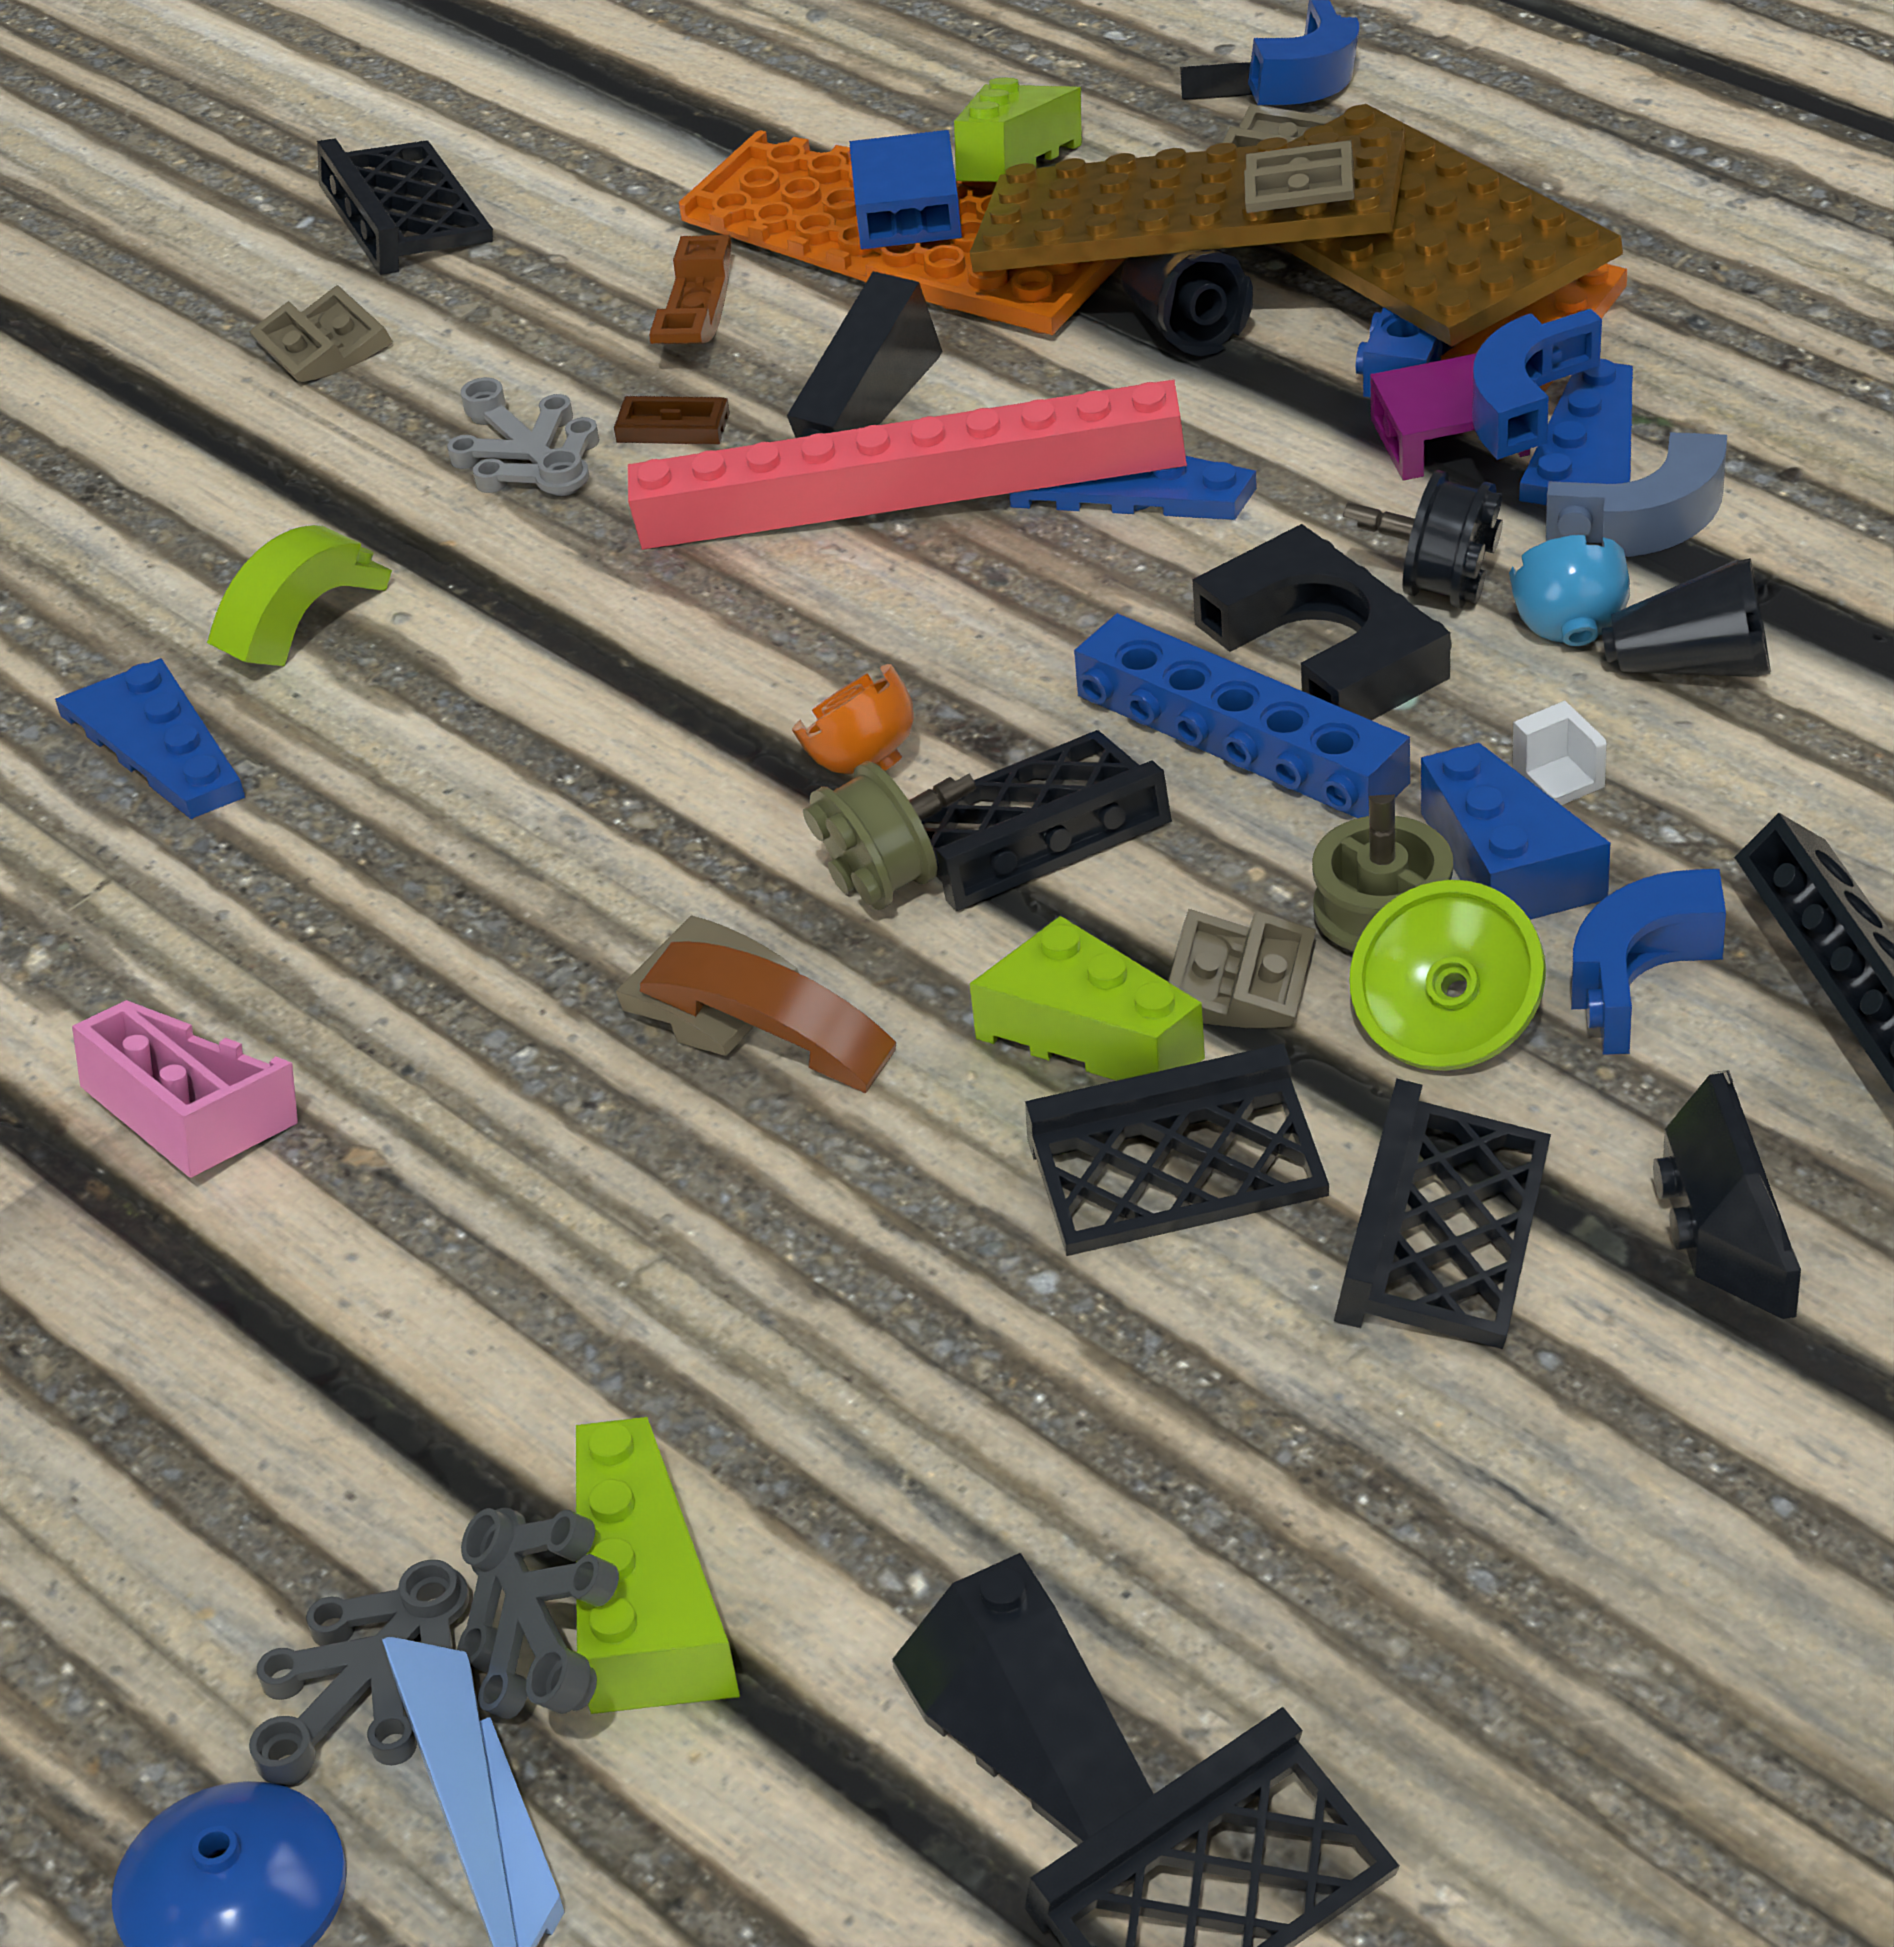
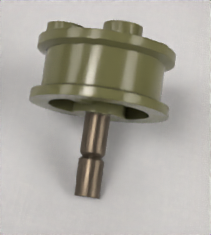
(879, 832)
(1370, 864)

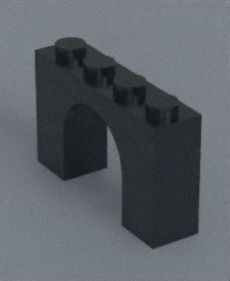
(1304, 577)

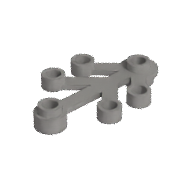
(553, 470)

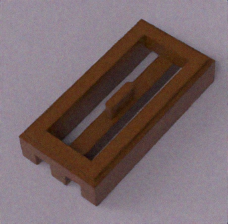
(671, 420)

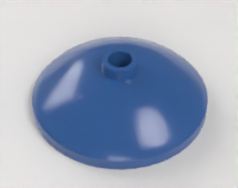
(267, 1890)

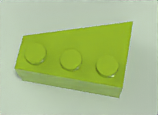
(1087, 1004)

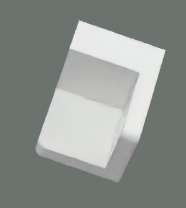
(1560, 753)

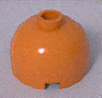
(860, 724)

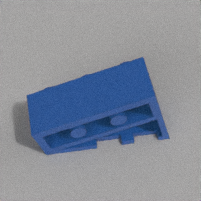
(1512, 833)

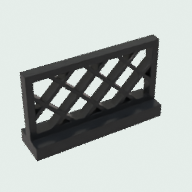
(368, 209)
(1058, 829)
(1161, 1109)
(1385, 1219)
(1185, 1812)

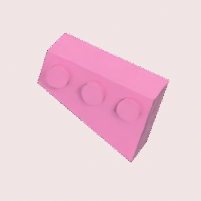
(180, 1090)

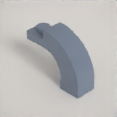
(1649, 511)

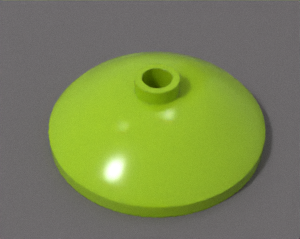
(1426, 944)

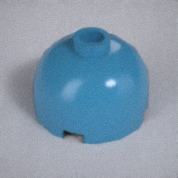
(1571, 588)

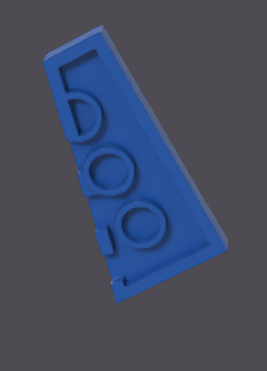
(1586, 433)
(1190, 491)
(159, 734)

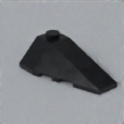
(1017, 1694)

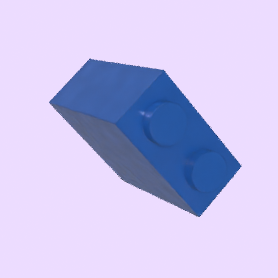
(905, 189)

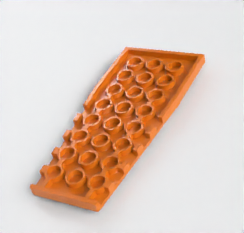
(807, 210)

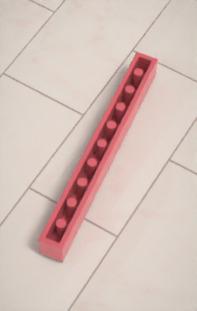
(906, 464)

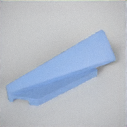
(476, 1794)

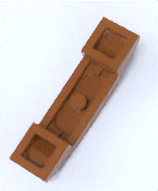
(697, 292)
(777, 1000)

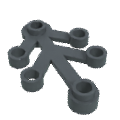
(496, 1551)
(360, 1665)

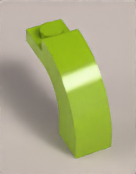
(279, 585)

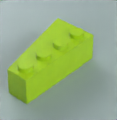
(660, 1628)

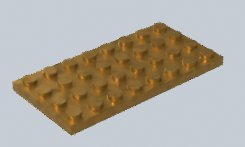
(1173, 204)
(1461, 239)

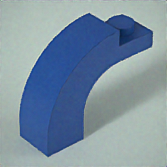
(1308, 65)
(1512, 366)
(1637, 929)

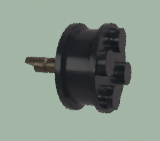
(1444, 538)

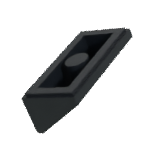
(1215, 80)

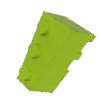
(1014, 126)

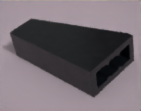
(870, 361)

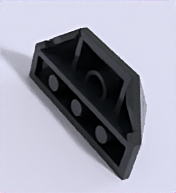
(1724, 1201)

